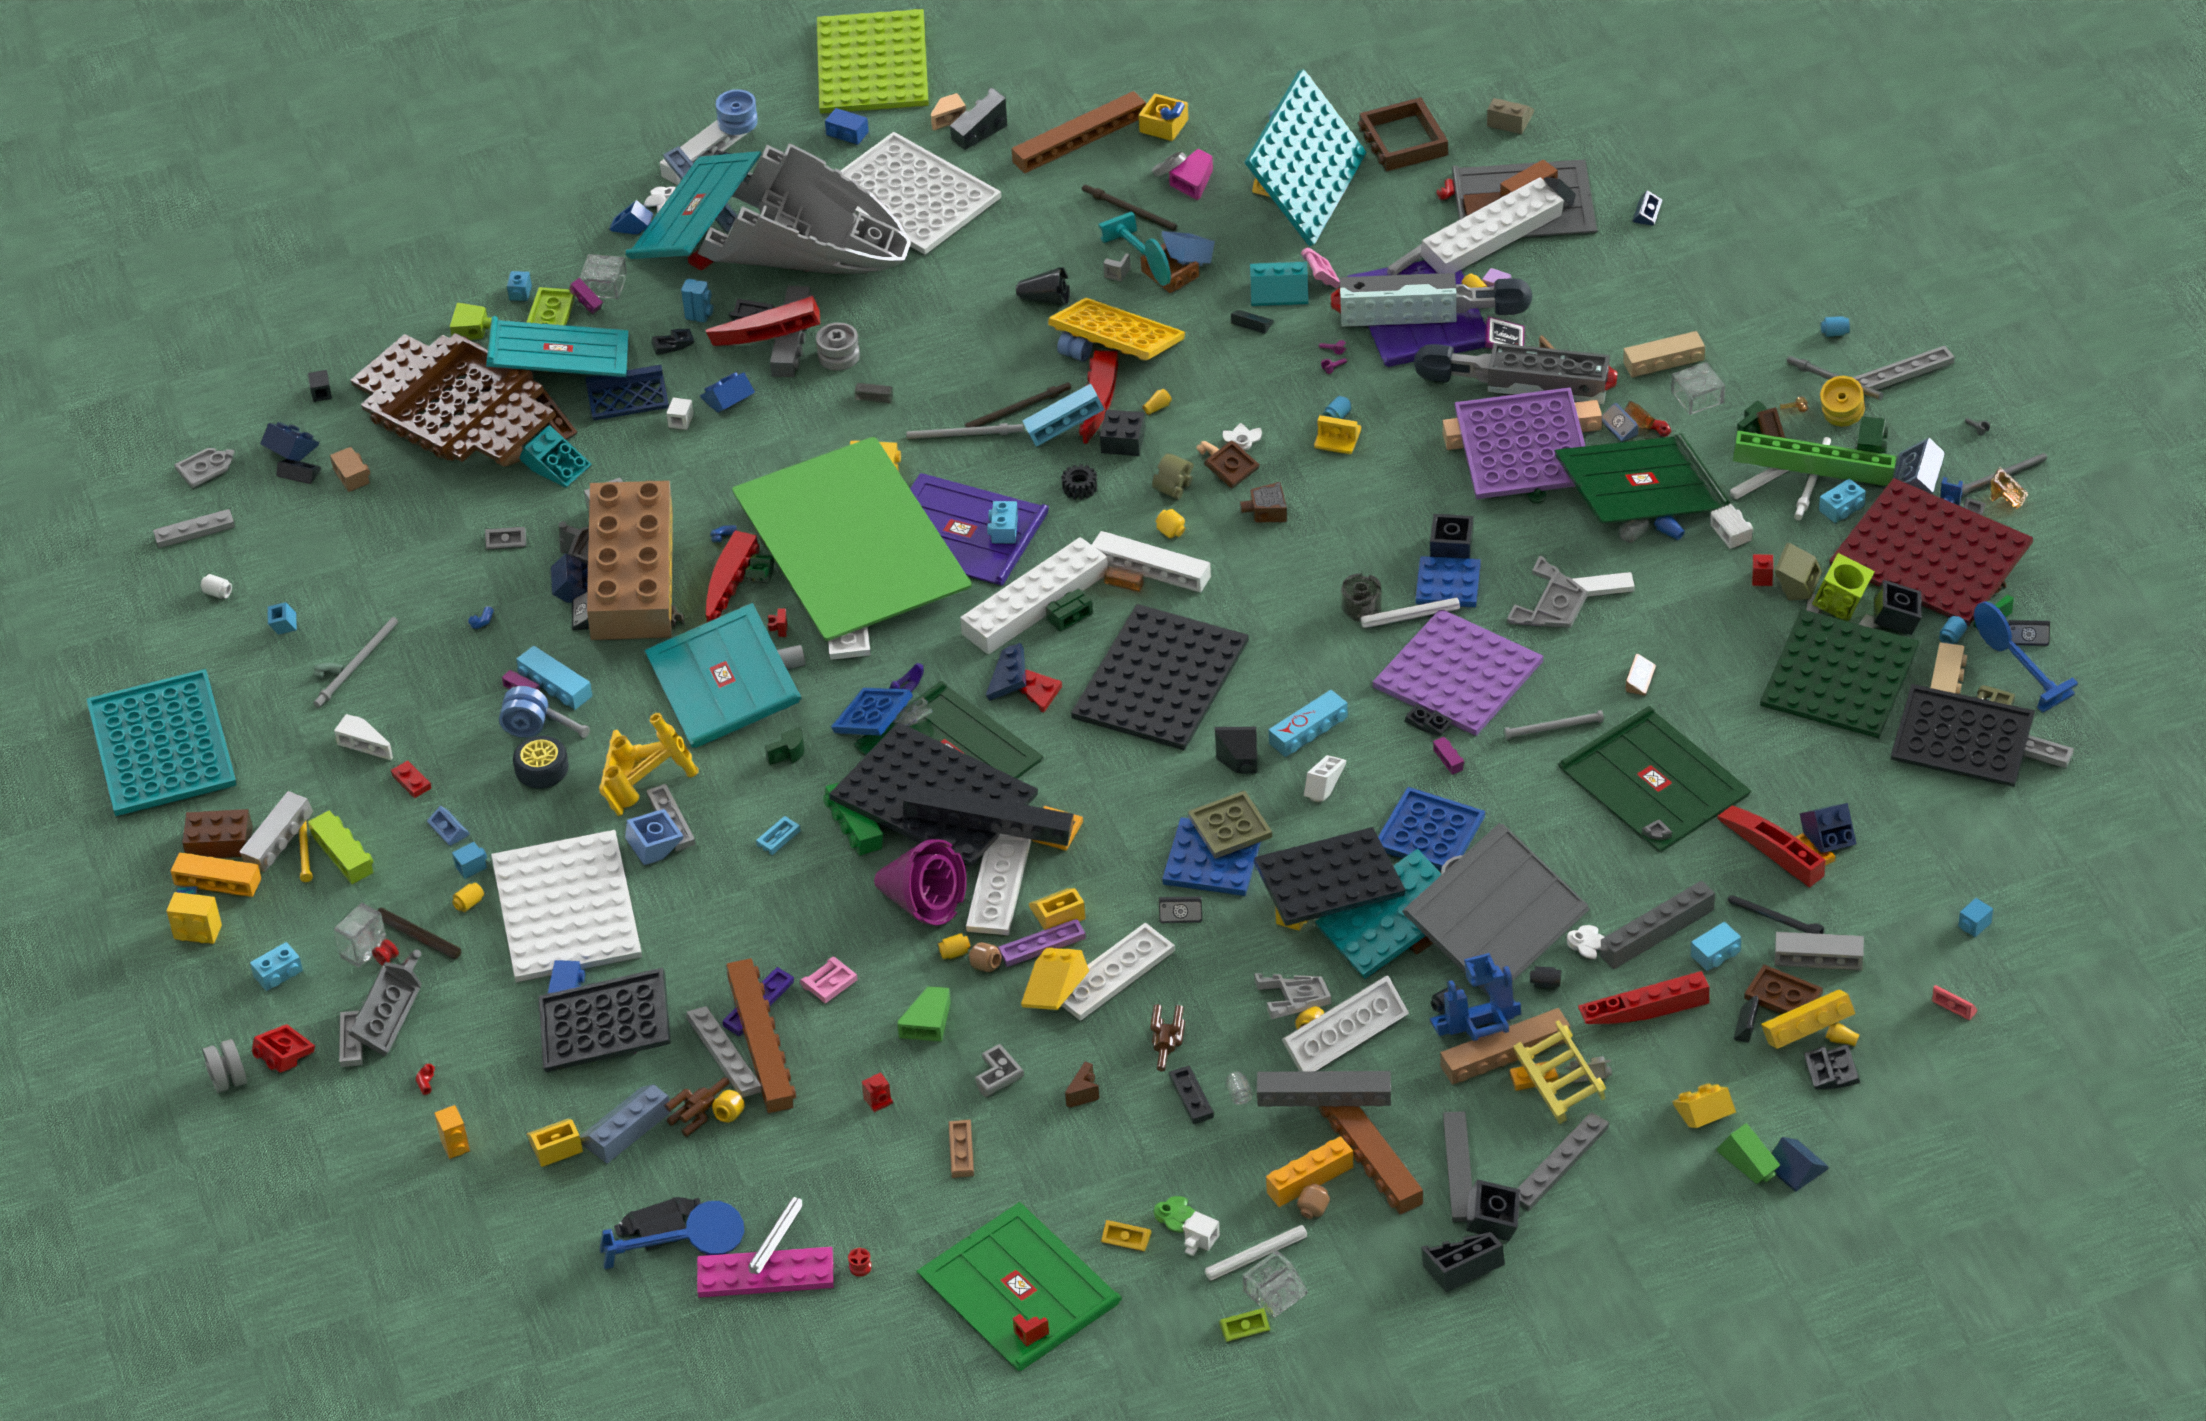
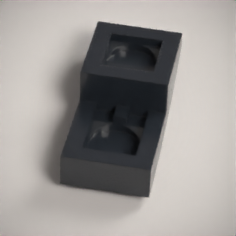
(677, 340)

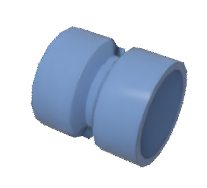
(1074, 346)

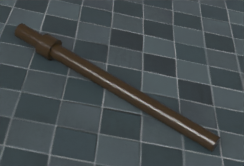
(1100, 194)
(1052, 392)

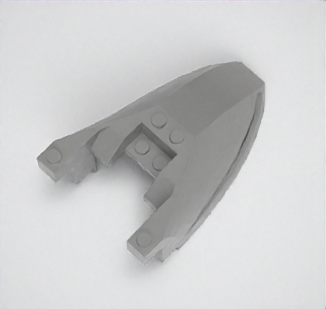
(807, 220)

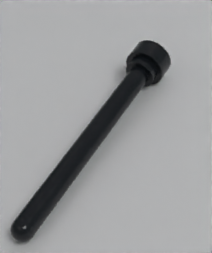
(1811, 928)

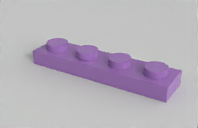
(1035, 944)

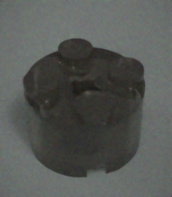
(1361, 596)

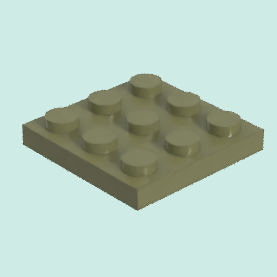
(1230, 824)

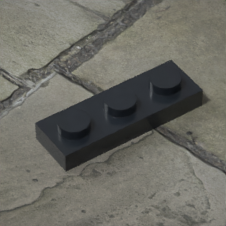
(1191, 1094)

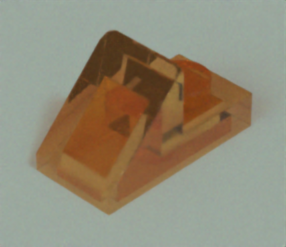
(2004, 485)

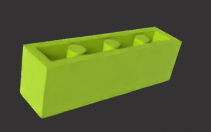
(341, 847)

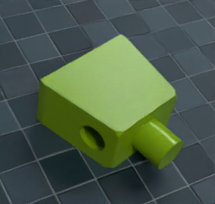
(470, 321)

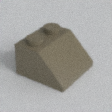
(1508, 115)

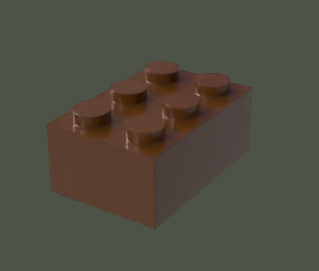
(217, 833)

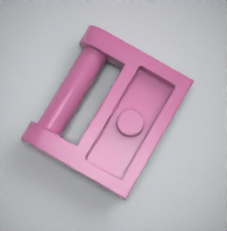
(1321, 267)
(832, 983)

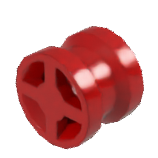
(385, 952)
(855, 1258)

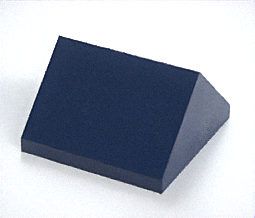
(1797, 1163)

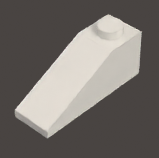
(361, 736)
(1323, 778)

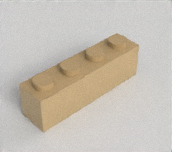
(1664, 354)
(1948, 668)

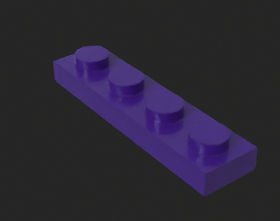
(774, 984)

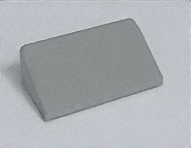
(505, 537)

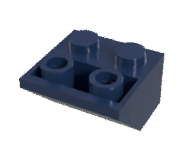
(288, 441)
(569, 578)
(1829, 827)

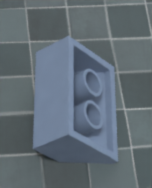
(1919, 465)

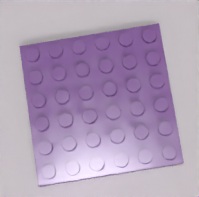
(1514, 441)
(1458, 671)

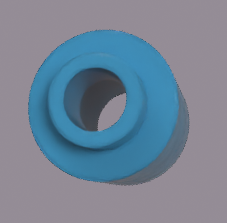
(1835, 326)
(1338, 408)
(1953, 630)

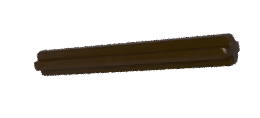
(420, 934)

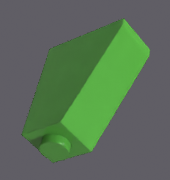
(926, 1016)
(1749, 1154)

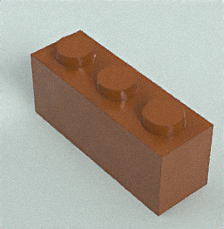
(1540, 169)

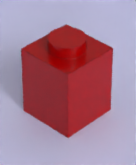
(1762, 570)

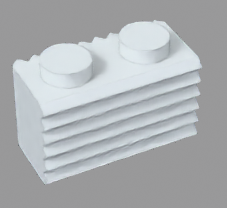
(1731, 526)

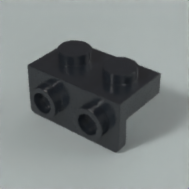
(747, 308)

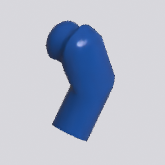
(1168, 114)
(722, 531)
(477, 623)

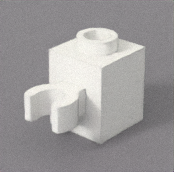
(1200, 1232)

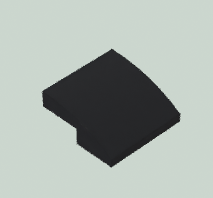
(1832, 1067)

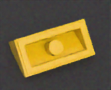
(1126, 1235)

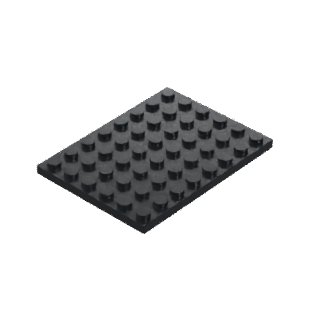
(1160, 677)
(909, 757)

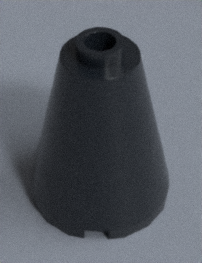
(1045, 287)

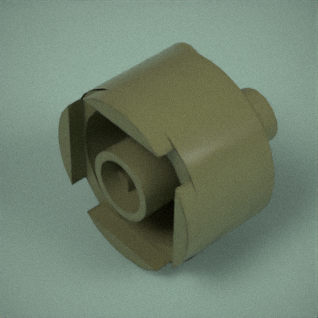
(1173, 475)

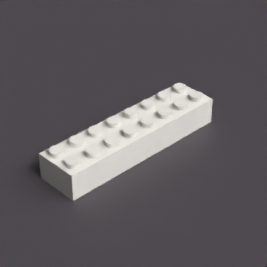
(1492, 227)
(1026, 598)

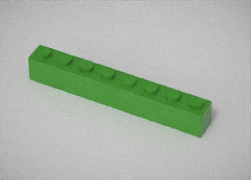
(1814, 458)

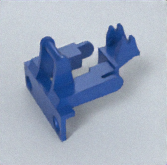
(1502, 1006)

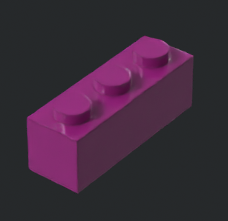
(585, 296)
(513, 679)
(1448, 755)

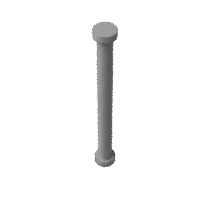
(1554, 724)
(582, 730)

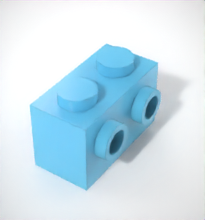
(1842, 501)
(1003, 522)
(1716, 946)
(276, 966)

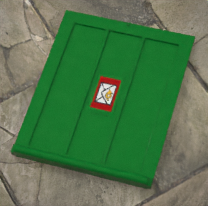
(1019, 1269)

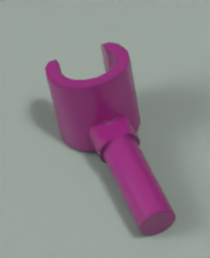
(1337, 348)
(1329, 366)

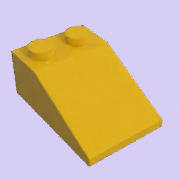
(1054, 978)

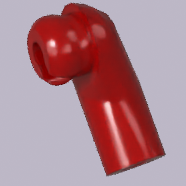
(1448, 191)
(1661, 427)
(424, 1077)

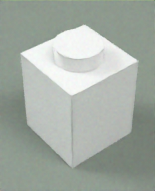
(680, 413)

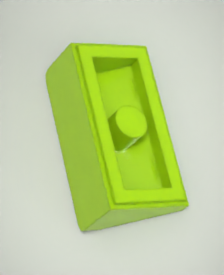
(1244, 1324)

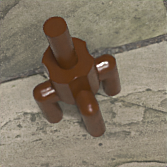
(1165, 1035)
(694, 1105)

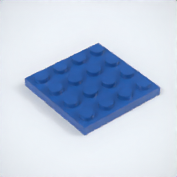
(1432, 825)
(1196, 868)

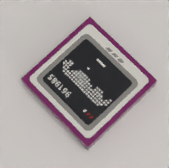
(1503, 332)

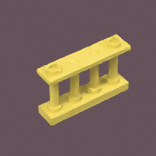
(1548, 1089)

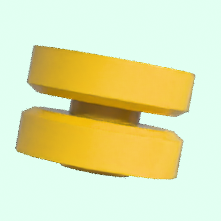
(1842, 401)

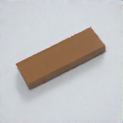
(961, 1148)

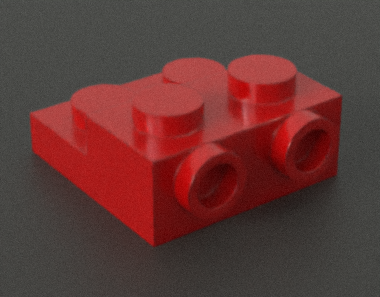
(281, 1048)

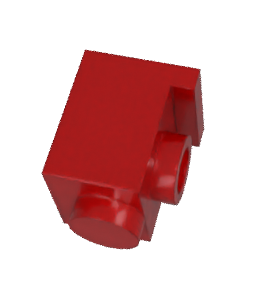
(876, 1092)

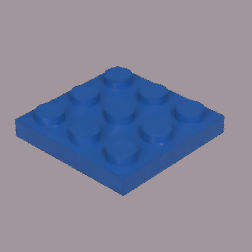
(1447, 579)
(872, 711)

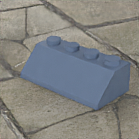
(626, 1123)

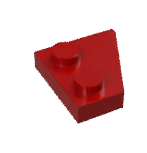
(1040, 689)

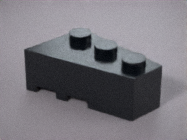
(981, 121)
(1463, 1261)

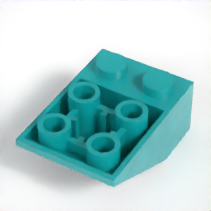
(554, 458)

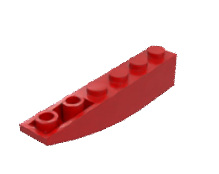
(767, 324)
(1103, 380)
(729, 572)
(1776, 844)
(1649, 1001)

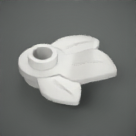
(658, 197)
(1242, 436)
(1585, 941)

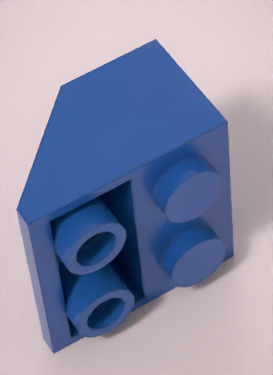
(727, 391)

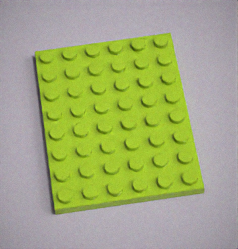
(872, 61)

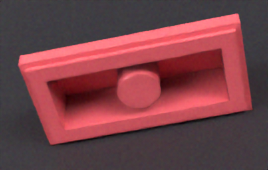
(1953, 1003)

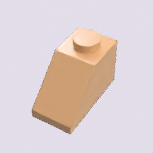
(947, 111)

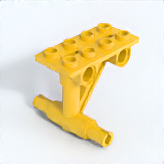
(630, 763)

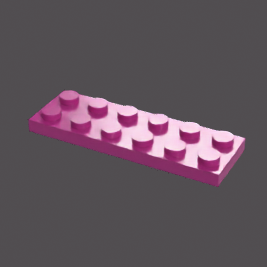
(782, 1272)

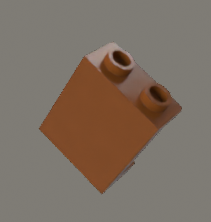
(1180, 273)

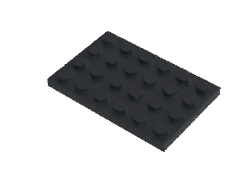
(1963, 735)
(1329, 876)
(604, 1020)

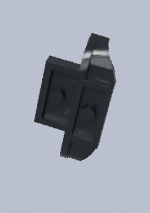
(657, 1219)

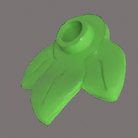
(1173, 1213)

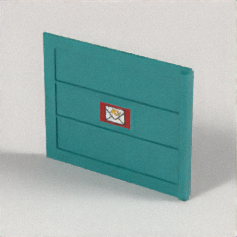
(693, 205)
(557, 348)
(723, 675)

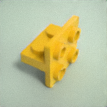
(1337, 434)

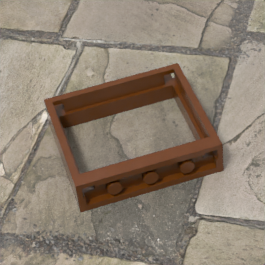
(1407, 156)

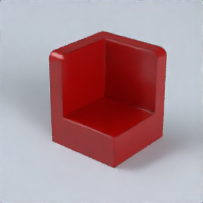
(1030, 1330)

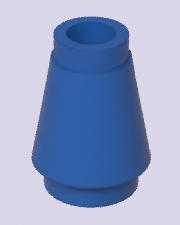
(1669, 526)

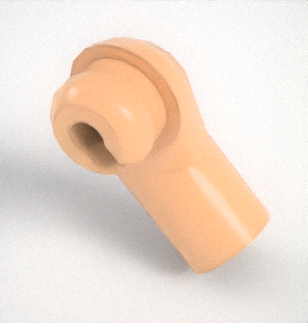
(1205, 446)

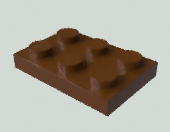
(1781, 991)

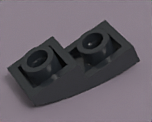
(1429, 722)

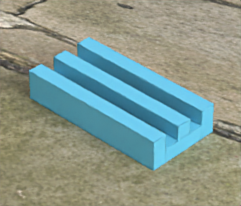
(781, 837)

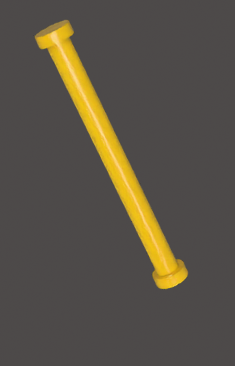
(305, 875)

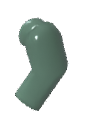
(327, 667)

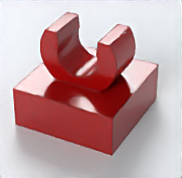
(778, 622)

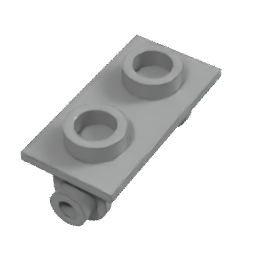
(1597, 1066)

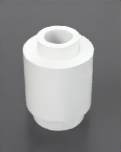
(216, 586)

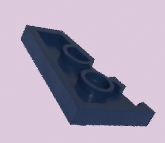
(1009, 672)

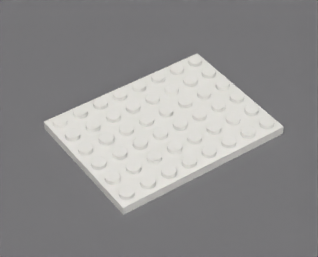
(920, 190)
(566, 904)

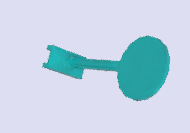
(1123, 227)

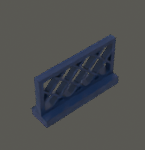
(635, 377)

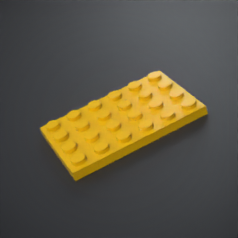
(1116, 328)

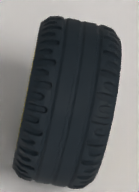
(540, 762)

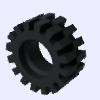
(1082, 489)

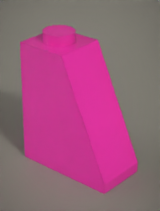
(1192, 174)

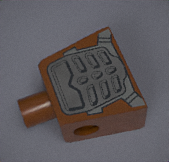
(1266, 504)

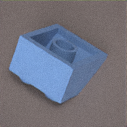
(1188, 247)
(652, 836)

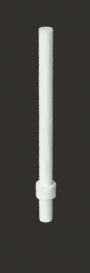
(1803, 502)

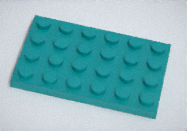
(1380, 931)

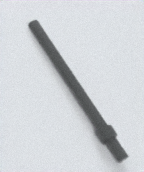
(1806, 366)

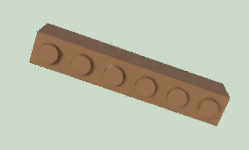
(1497, 1049)

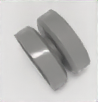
(837, 346)
(227, 1065)

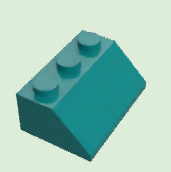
(1279, 283)

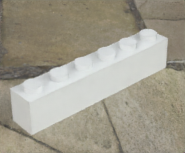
(701, 145)
(1153, 561)

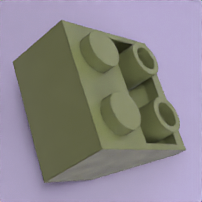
(1797, 572)

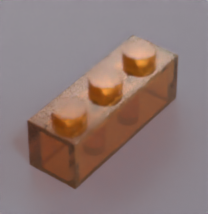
(1639, 415)
(1123, 579)

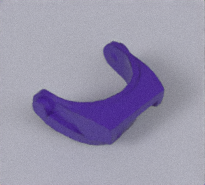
(913, 676)

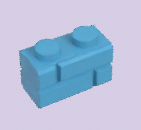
(696, 300)

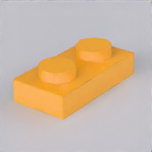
(1522, 1080)

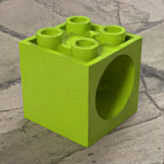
(1843, 587)

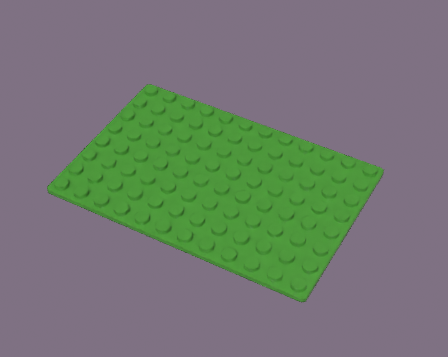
(851, 538)

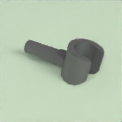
(1981, 426)
(676, 616)

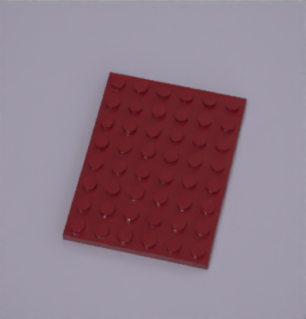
(1935, 549)

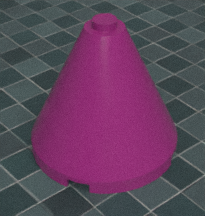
(925, 881)

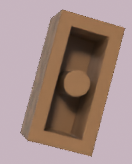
(350, 469)

